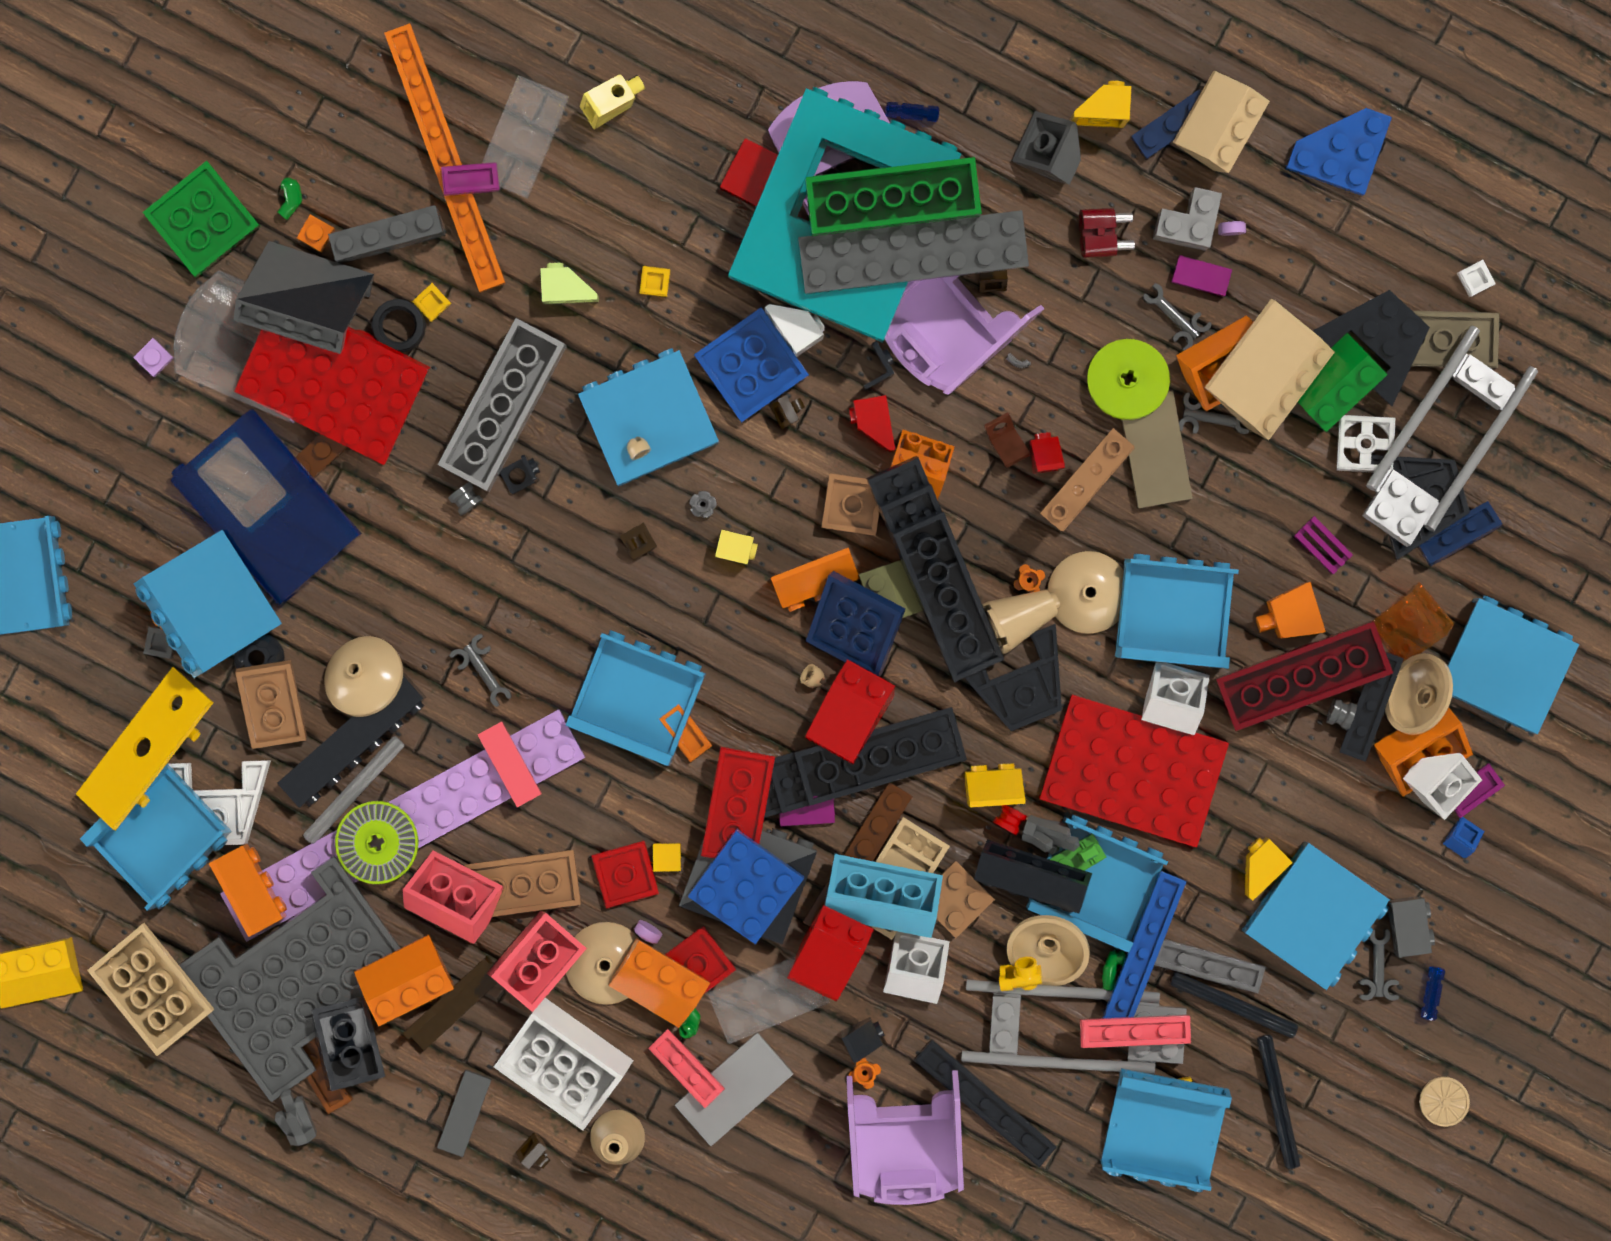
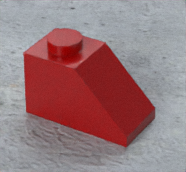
(873, 420)
(1046, 453)

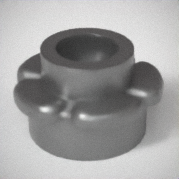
(703, 496)

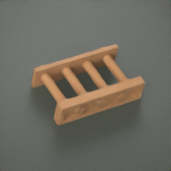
(1087, 480)

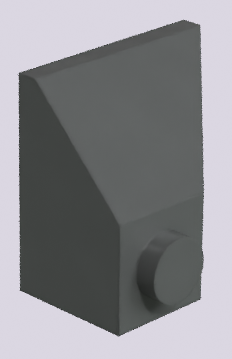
(1050, 148)

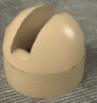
(638, 448)
(812, 676)

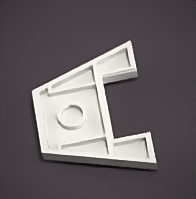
(233, 806)

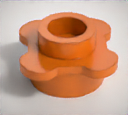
(1026, 572)
(865, 1080)

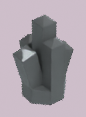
(1049, 835)
(296, 1120)

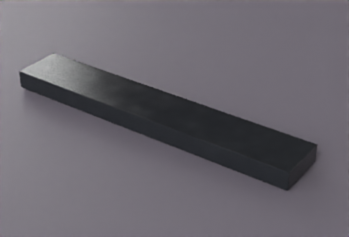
(986, 1103)

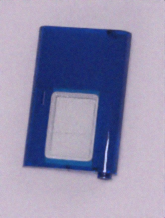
(265, 506)

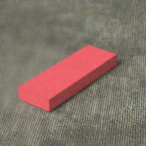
(509, 764)
(686, 1068)

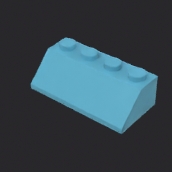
(884, 895)

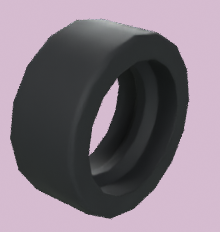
(398, 304)

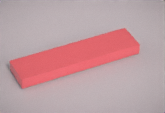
(1135, 1031)

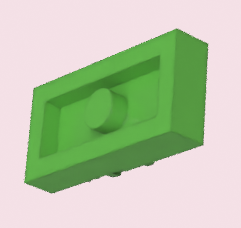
(1084, 856)

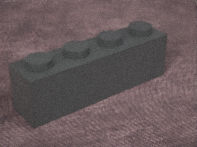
(387, 234)

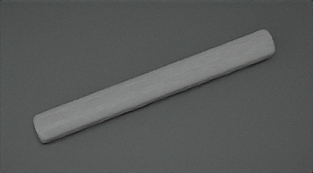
(353, 790)

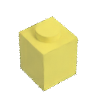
(736, 547)

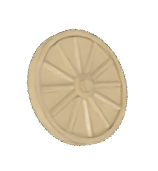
(1444, 1101)

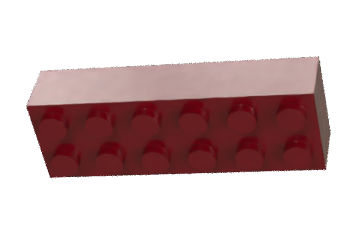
(1304, 675)

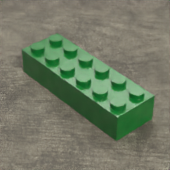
(893, 196)

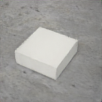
(1476, 278)

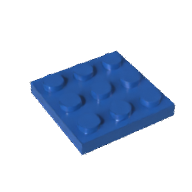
(751, 365)
(746, 886)

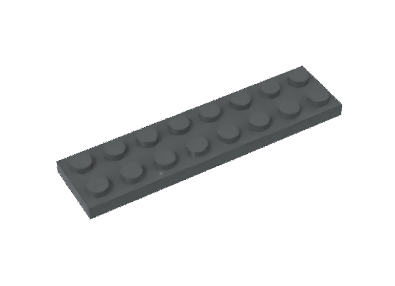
(913, 252)

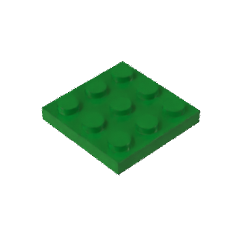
(201, 219)

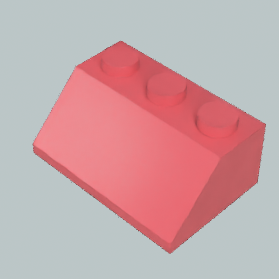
(452, 896)
(536, 960)

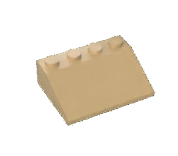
(1269, 370)
(150, 989)

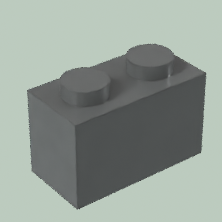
(1410, 926)

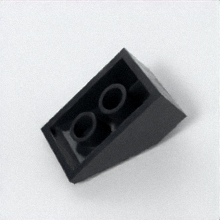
(347, 1044)

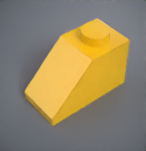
(1263, 866)

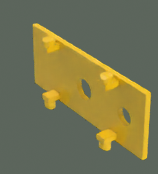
(124, 776)

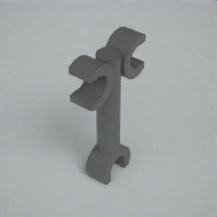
(1190, 329)
(1192, 414)
(471, 653)
(1378, 987)

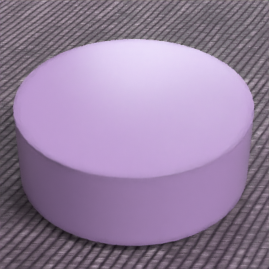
(1232, 228)
(647, 932)

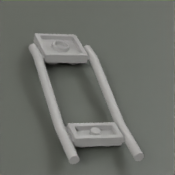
(1402, 506)
(1006, 1031)

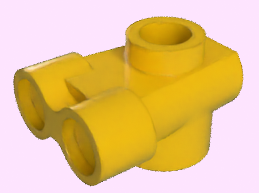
(1024, 974)

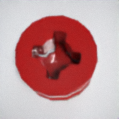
(1010, 819)

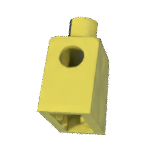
(600, 103)

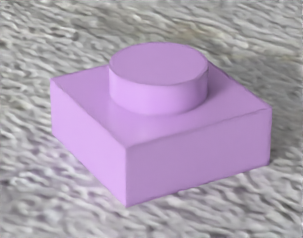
(153, 357)

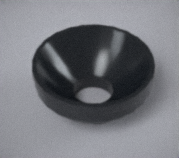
(267, 644)

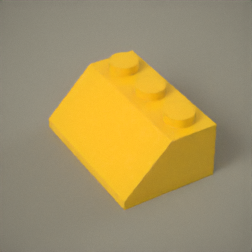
(38, 972)

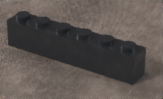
(347, 745)

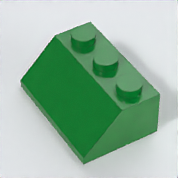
(1341, 383)

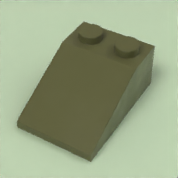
(892, 584)

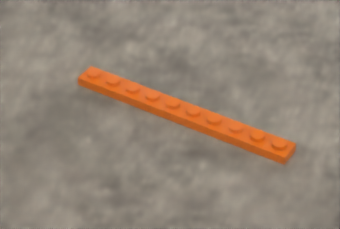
(444, 153)

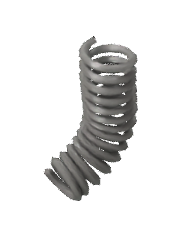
(1018, 363)

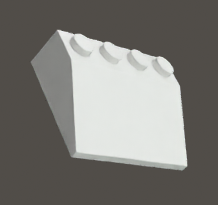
(563, 1063)

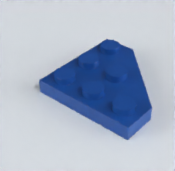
(1343, 151)

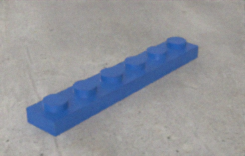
(1145, 946)

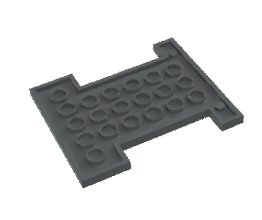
(303, 965)

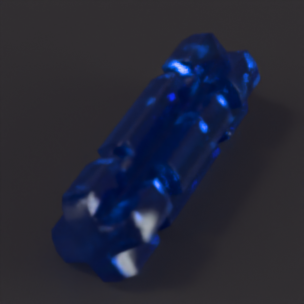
(912, 111)
(1433, 993)

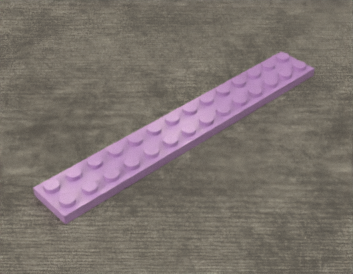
(433, 807)

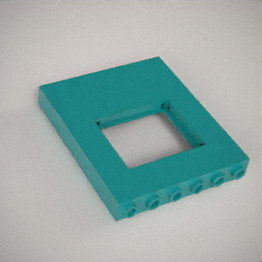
(770, 249)

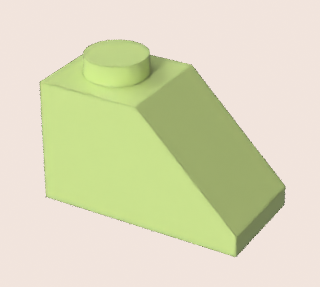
(562, 285)

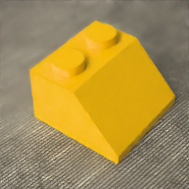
(1106, 107)
(994, 786)

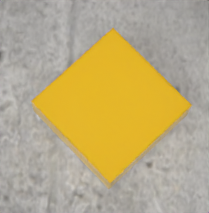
(655, 281)
(431, 302)
(666, 857)

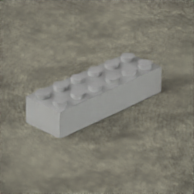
(502, 405)

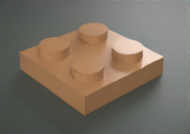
(850, 506)
(960, 899)

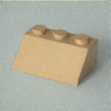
(1221, 122)

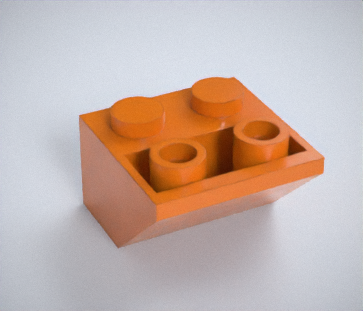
(933, 455)

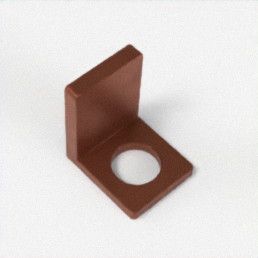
(1006, 440)

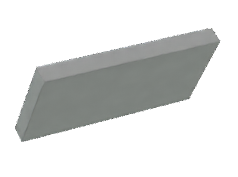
(748, 1079)

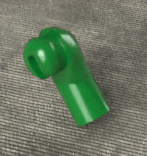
(292, 195)
(1110, 968)
(690, 1025)

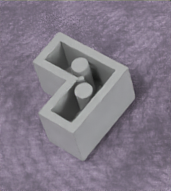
(1193, 228)

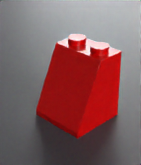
(829, 953)

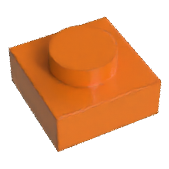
(315, 233)

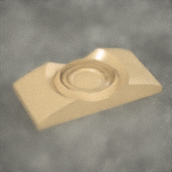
(911, 849)

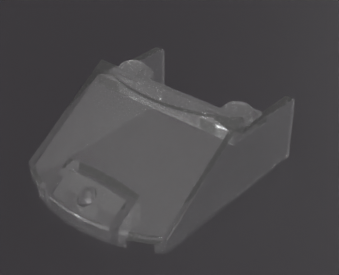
(213, 345)

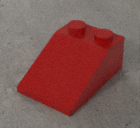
(850, 711)

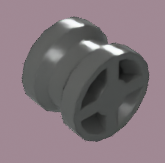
(465, 498)
(1341, 713)

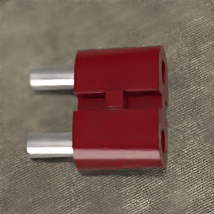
(1098, 232)

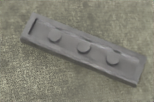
(1210, 965)

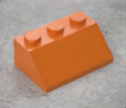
(1205, 358)
(810, 579)
(1402, 751)
(248, 889)
(404, 980)
(659, 983)

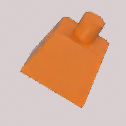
(1293, 613)

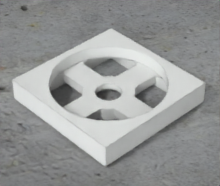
(1365, 465)

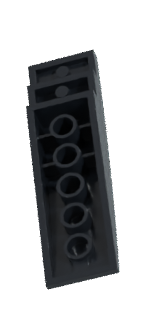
(935, 568)
(888, 756)

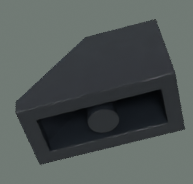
(862, 1038)

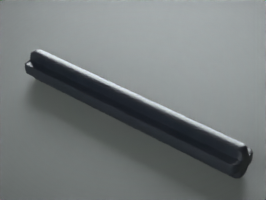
(1233, 1005)
(1278, 1101)

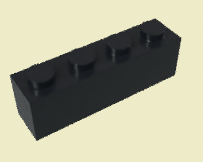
(1032, 876)

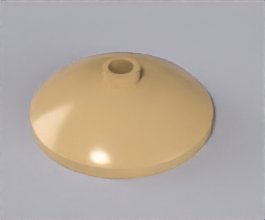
(1073, 578)
(373, 684)
(1420, 694)
(603, 942)
(1060, 959)

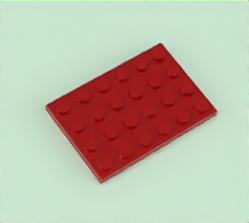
(347, 396)
(1133, 771)

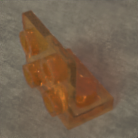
(1413, 623)

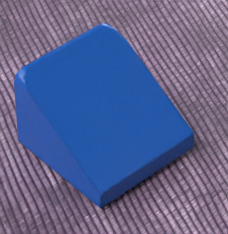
(1464, 838)

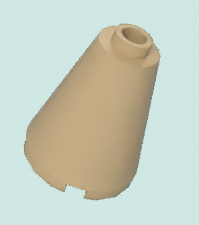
(1020, 616)
(617, 1128)

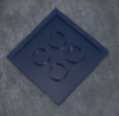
(855, 623)

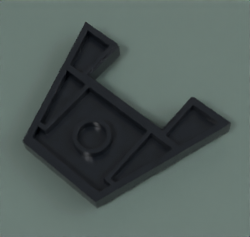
(1389, 331)
(1434, 478)
(1028, 691)

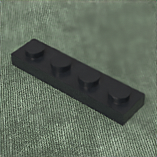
(1370, 712)

